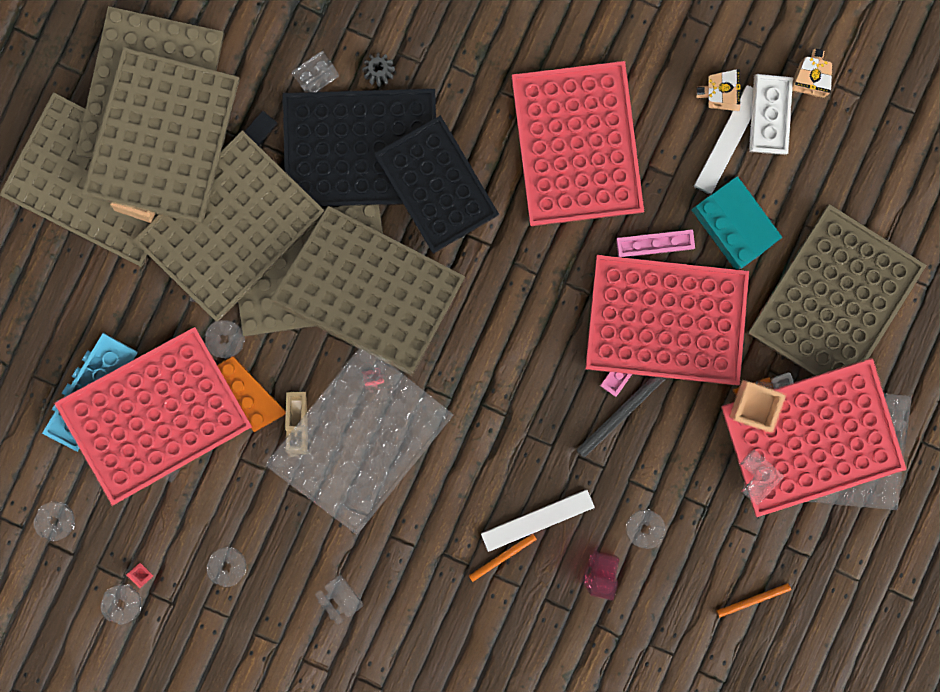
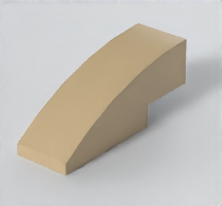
(295, 409)

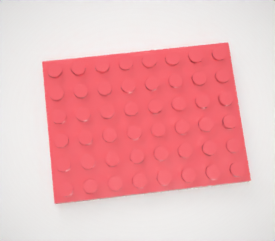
(577, 143)
(667, 320)
(153, 415)
(826, 437)

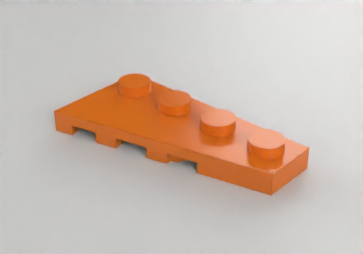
(252, 397)

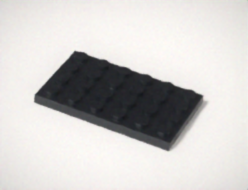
(436, 184)

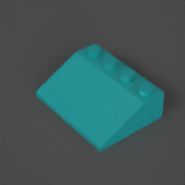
(736, 223)

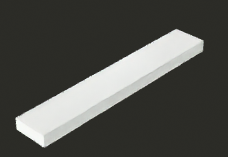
(726, 144)
(537, 520)

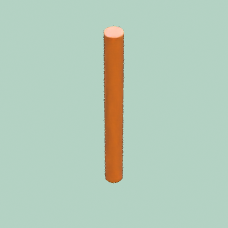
(502, 557)
(753, 600)

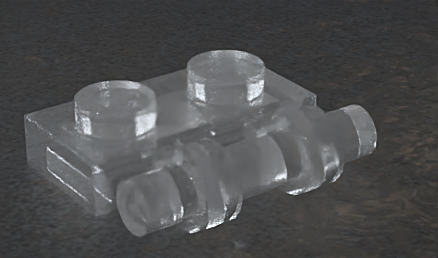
(343, 596)

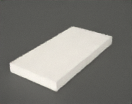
(771, 114)

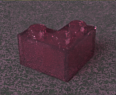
(601, 579)

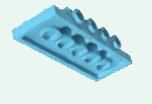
(105, 358)

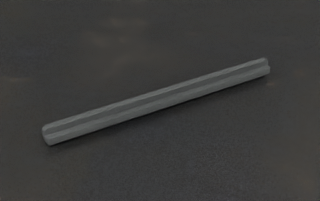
(630, 405)

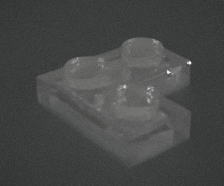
(765, 477)

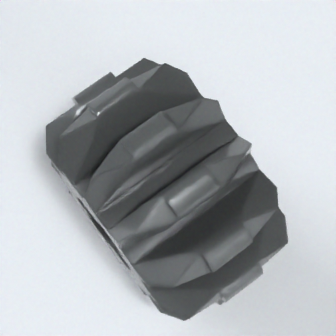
(378, 62)

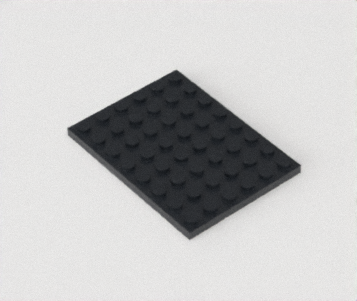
(335, 137)

